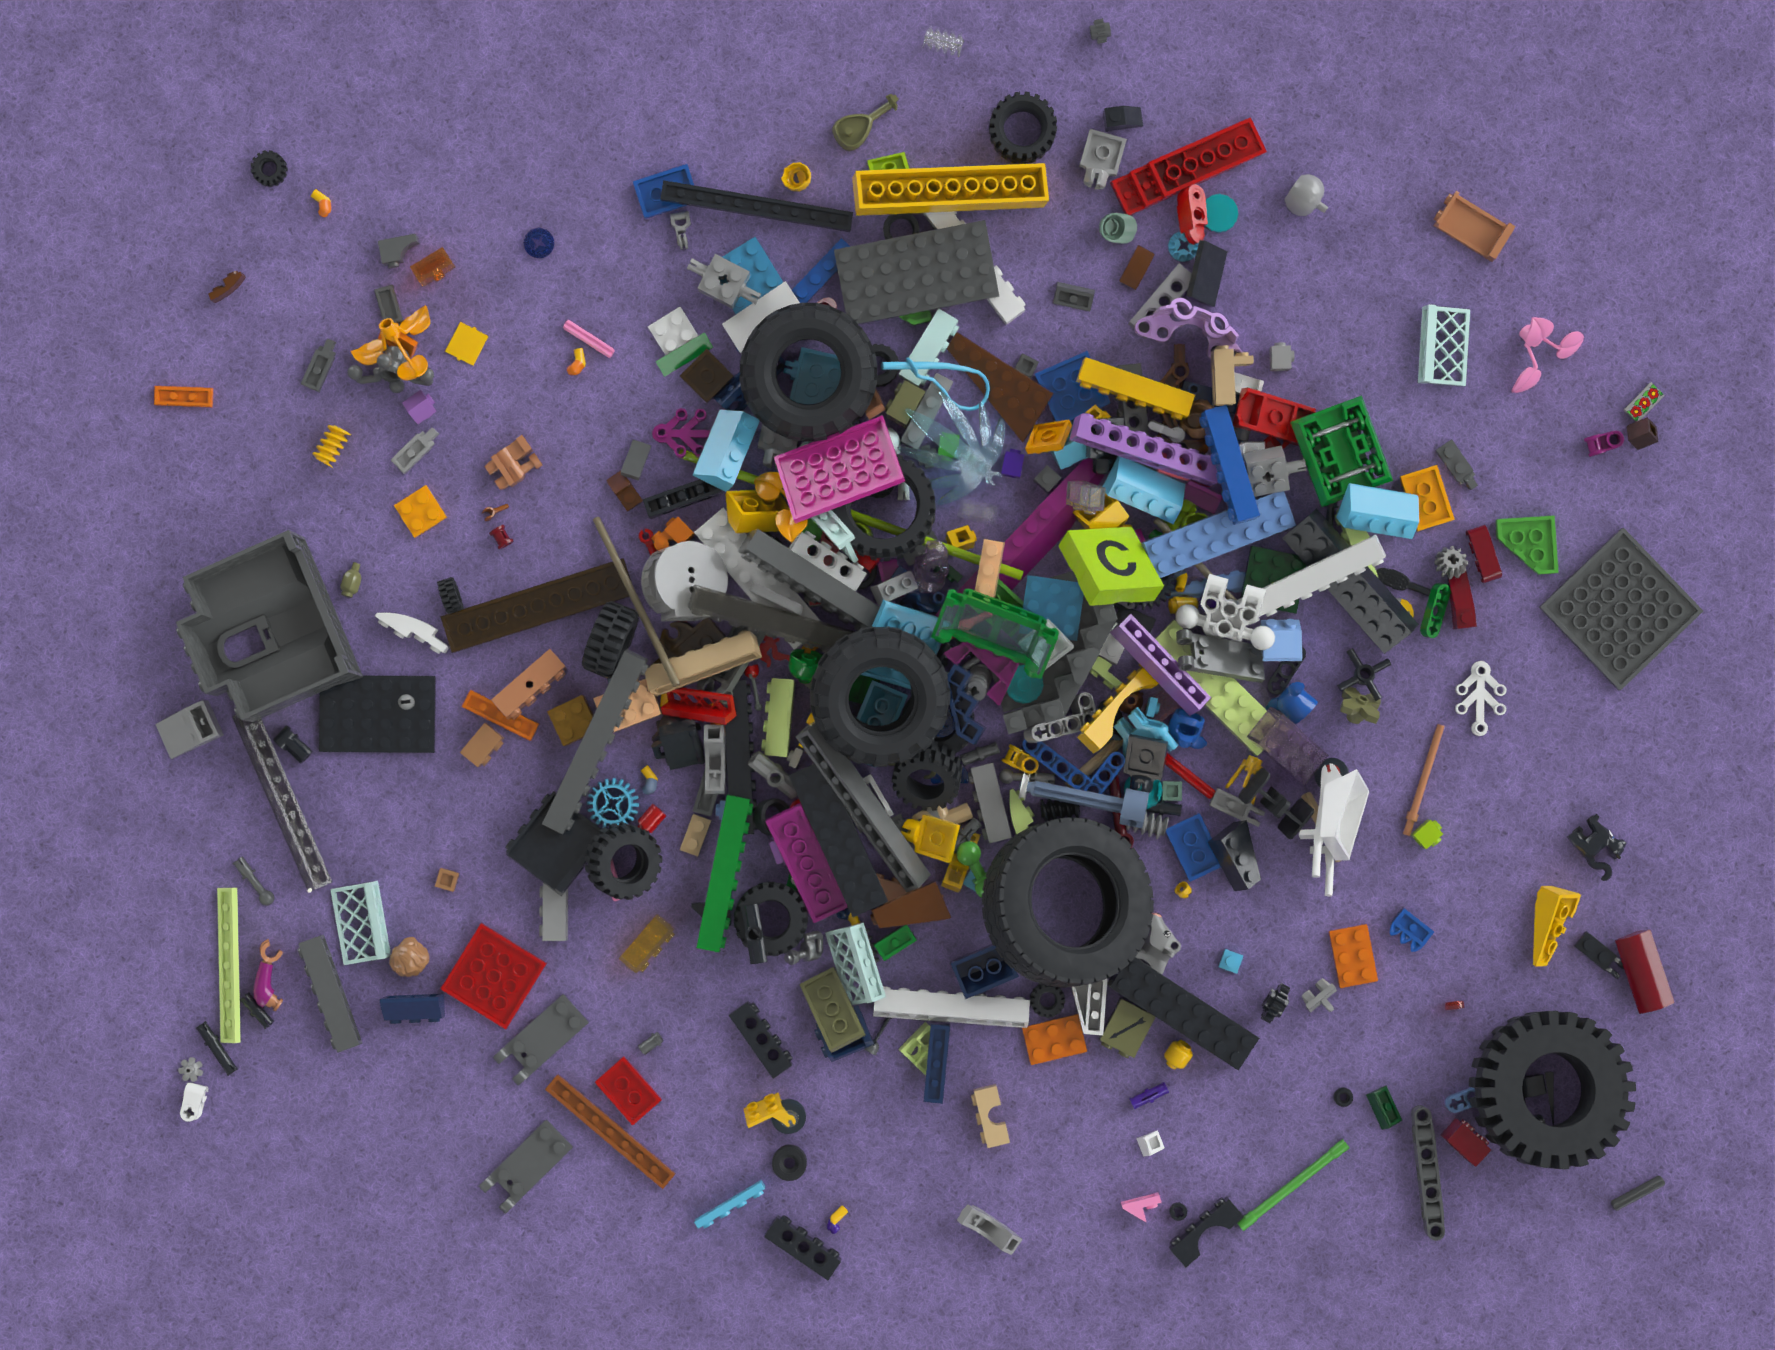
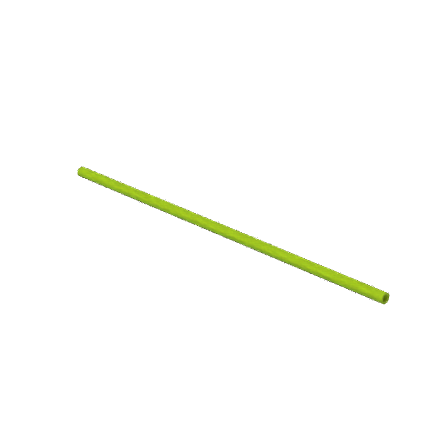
(885, 526)

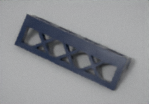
(733, 392)
(937, 1063)

